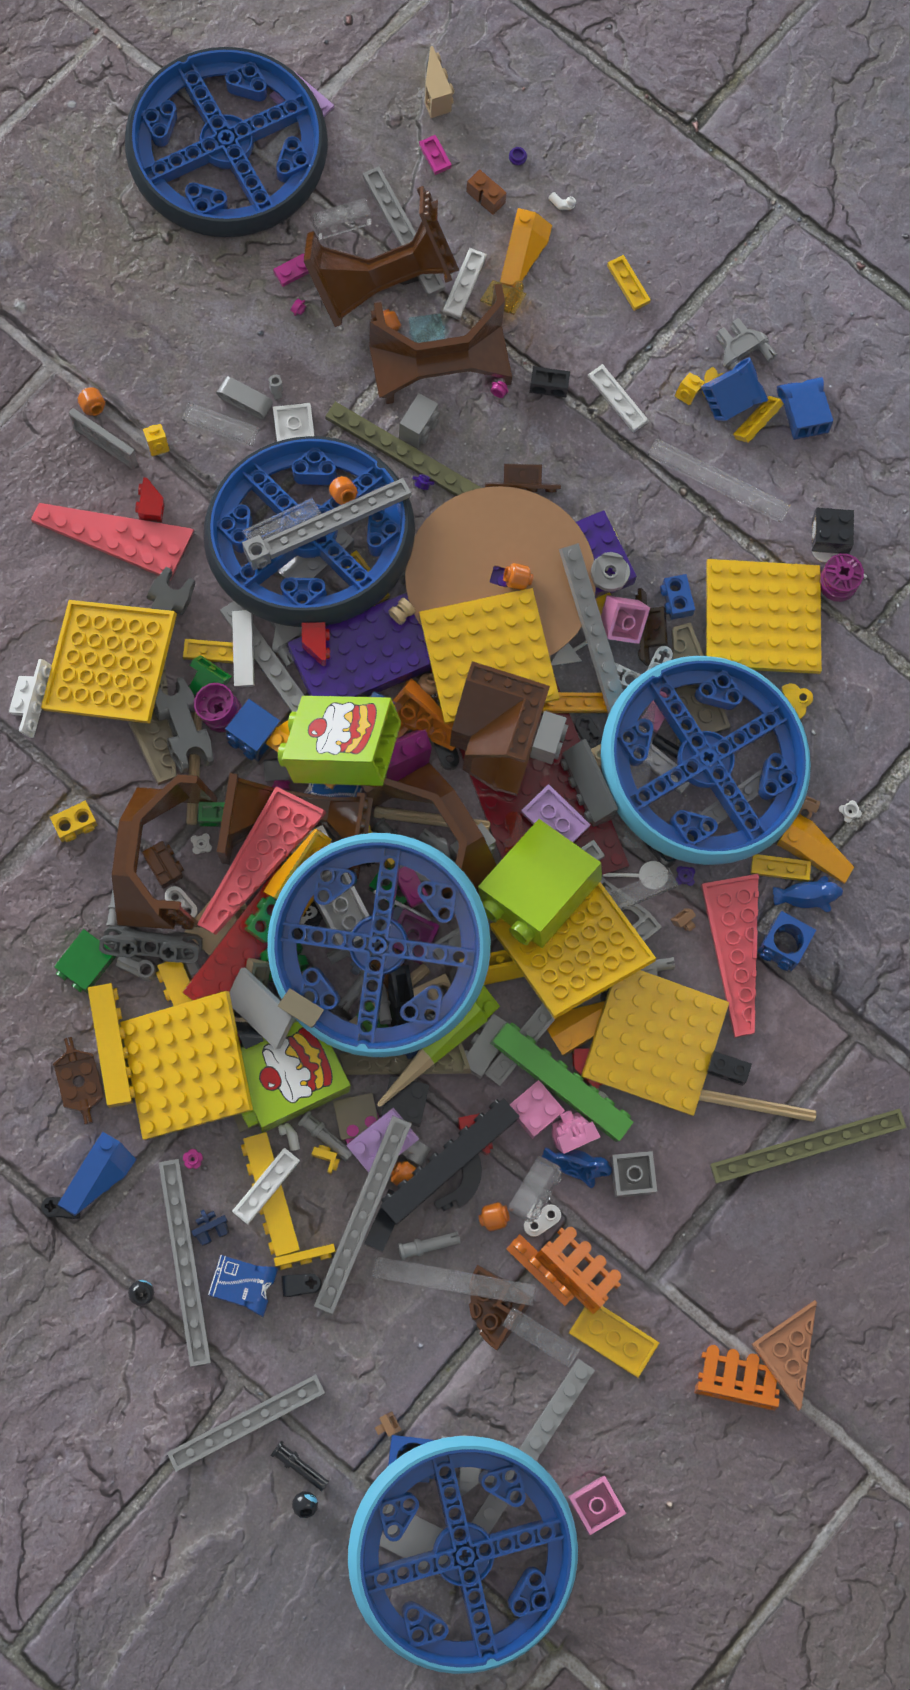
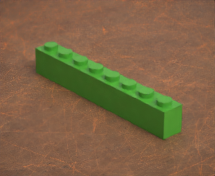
(562, 1082)

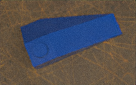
(101, 1169)

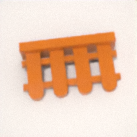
(525, 1253)
(574, 1279)
(726, 1390)

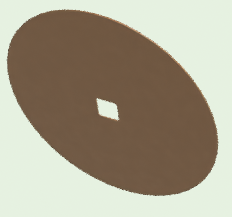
(493, 528)

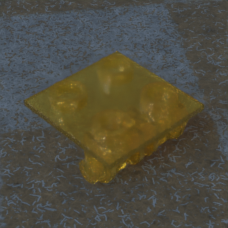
(513, 296)

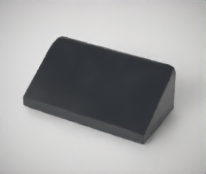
(248, 1035)

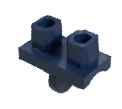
(219, 1224)

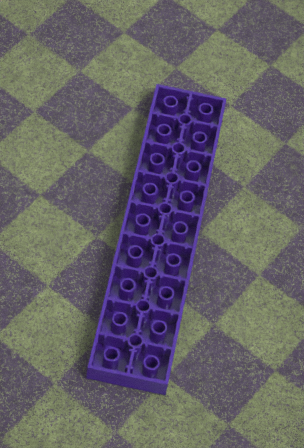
(378, 653)

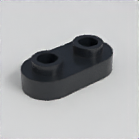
(443, 753)

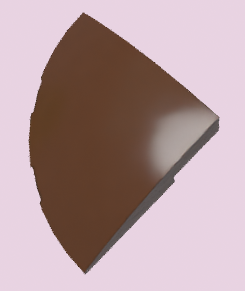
(491, 1314)

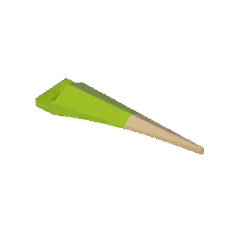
(426, 1057)

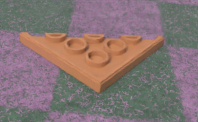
(787, 1352)

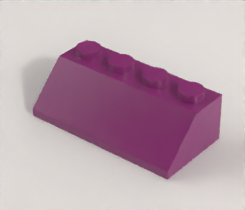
(409, 754)

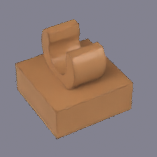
(811, 805)
(683, 919)
(388, 1424)

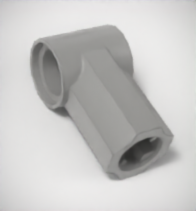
(135, 966)
(417, 1153)

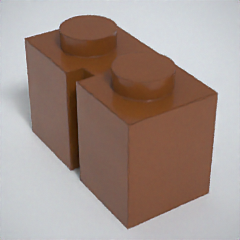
(493, 195)

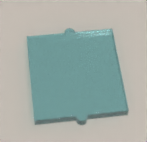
(426, 328)

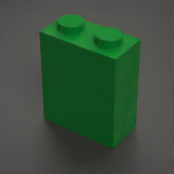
(83, 962)

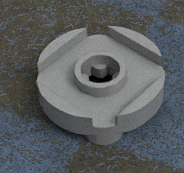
(618, 565)

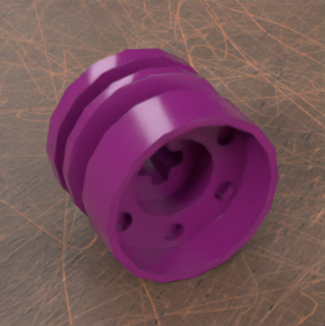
(837, 586)
(211, 701)

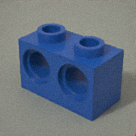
(682, 596)

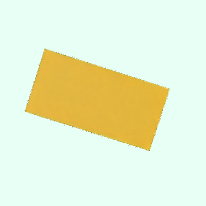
(614, 1339)

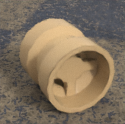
(401, 611)

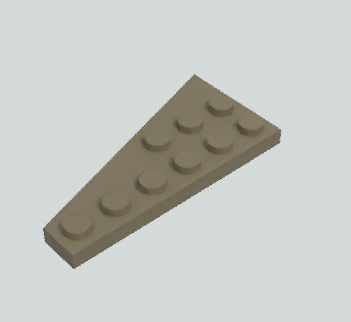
(706, 716)
(153, 743)
(452, 1063)

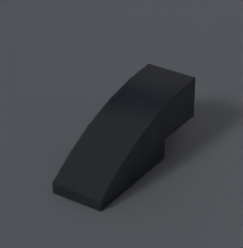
(399, 993)
(380, 1230)

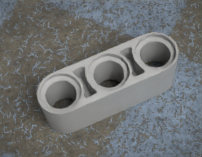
(244, 397)

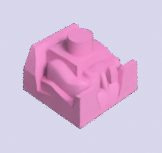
(572, 1132)

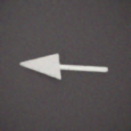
(567, 654)

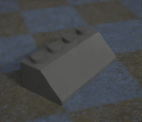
(589, 784)

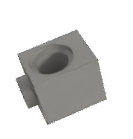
(254, 546)

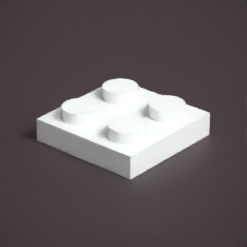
(293, 421)

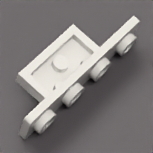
(29, 698)

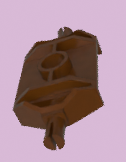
(67, 1068)

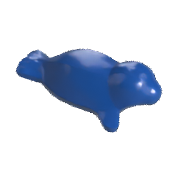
(809, 894)
(579, 1165)

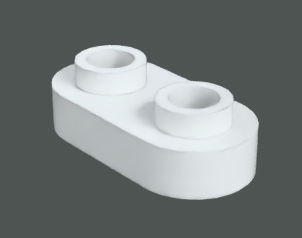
(186, 902)
(544, 1222)

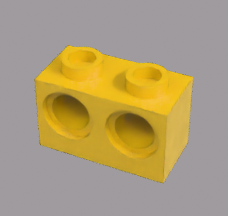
(71, 817)

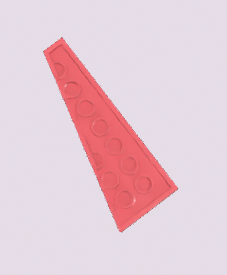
(135, 541)
(272, 838)
(733, 926)

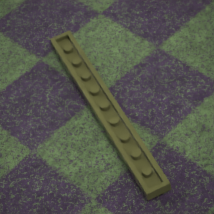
(399, 450)
(807, 1146)

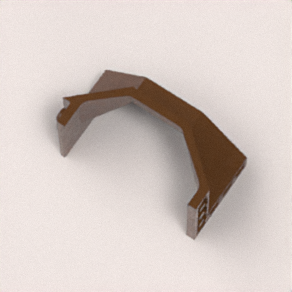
(350, 280)
(402, 361)
(497, 725)
(430, 787)
(247, 799)
(132, 899)

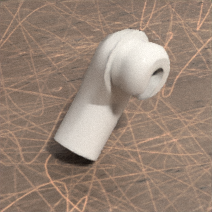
(562, 204)
(291, 1134)

